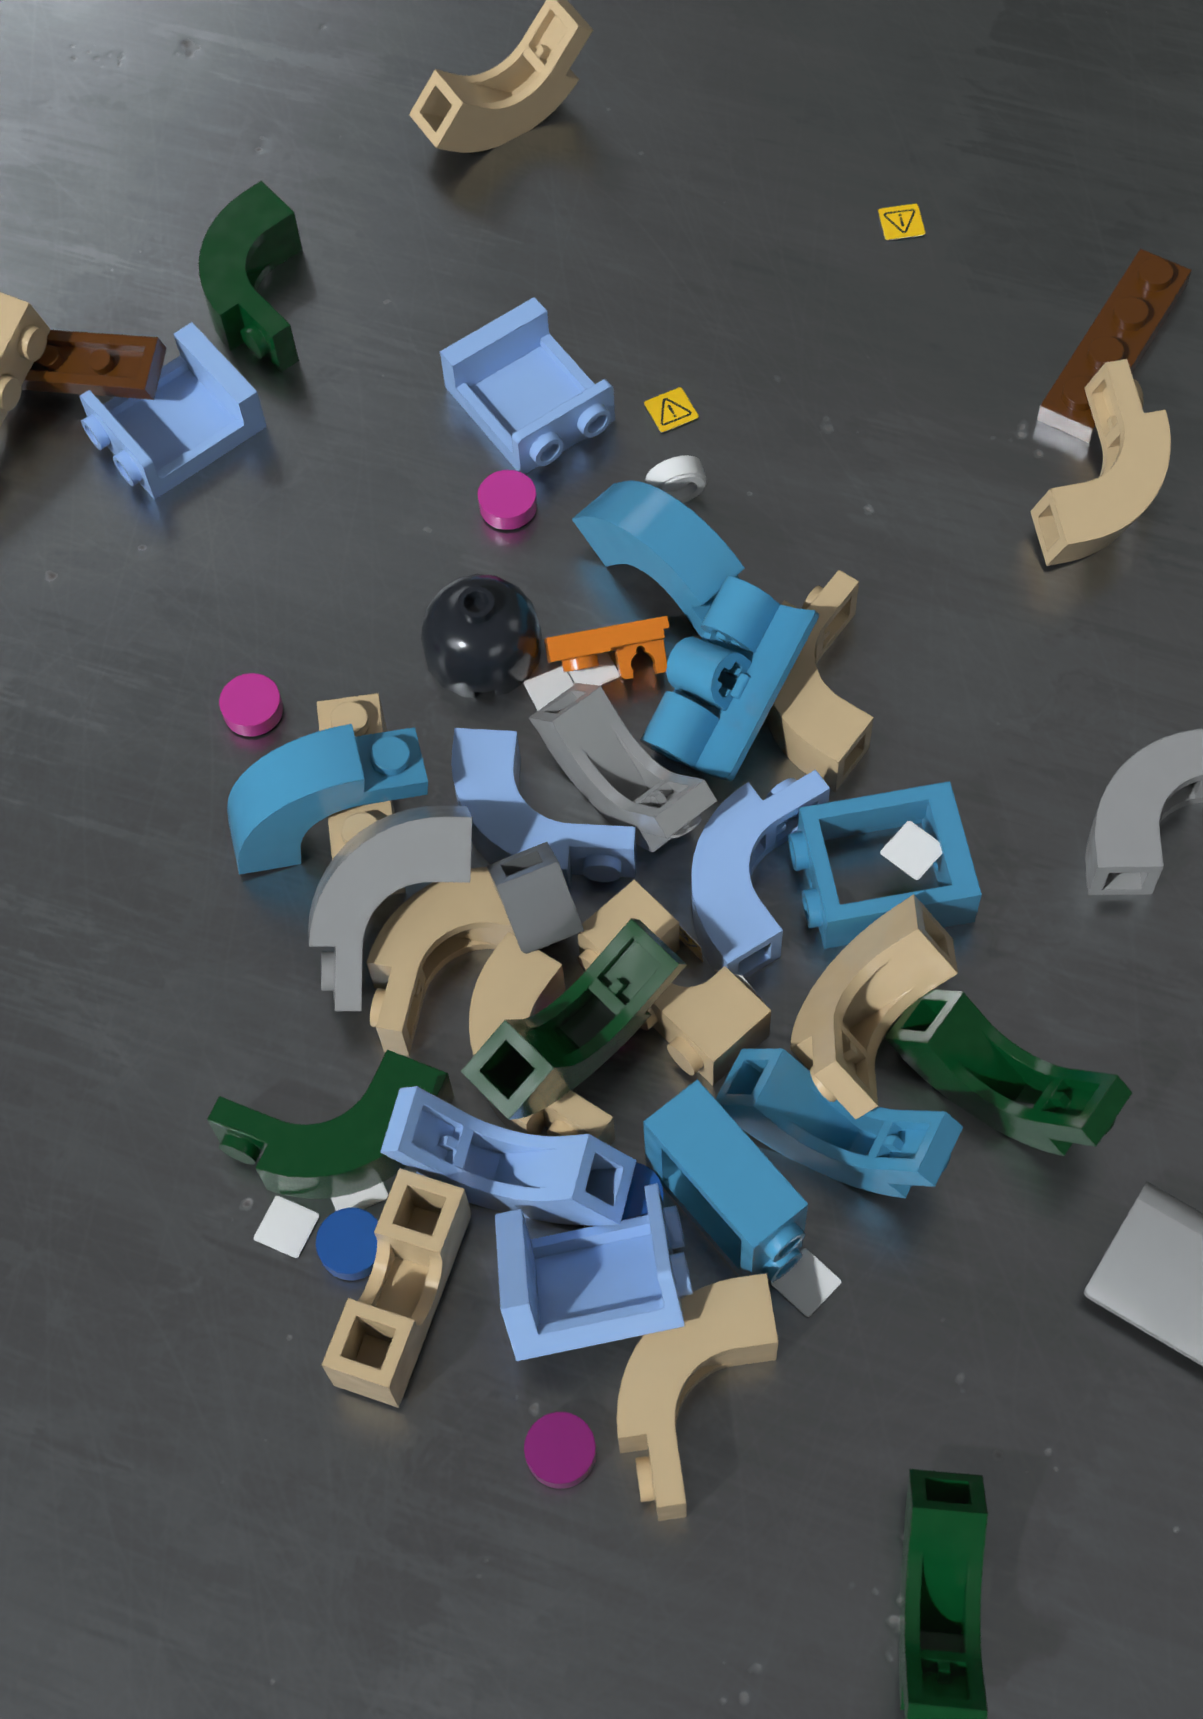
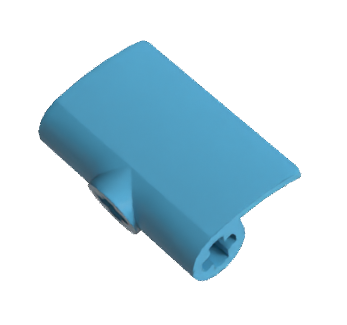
(727, 679)

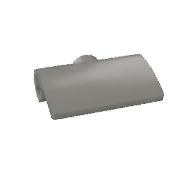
(1156, 1272)

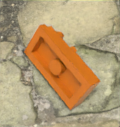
(581, 648)

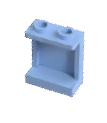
(525, 388)
(194, 419)
(591, 1280)

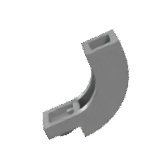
(616, 771)
(1125, 834)
(379, 860)

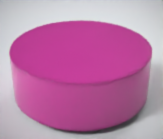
(507, 499)
(251, 704)

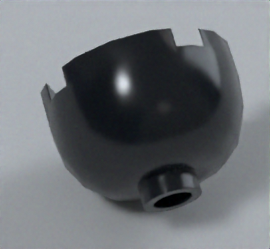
(481, 636)

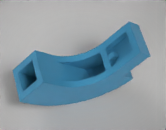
(662, 538)
(313, 779)
(878, 1152)

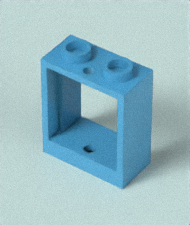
(935, 807)
(726, 1184)

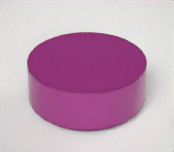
(560, 1450)

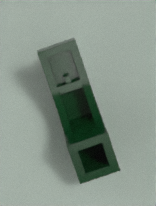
(235, 256)
(555, 1050)
(999, 1081)
(331, 1155)
(942, 1597)

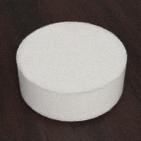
(679, 476)

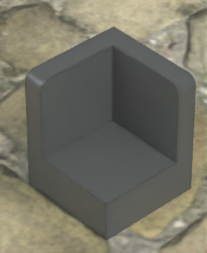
(535, 897)

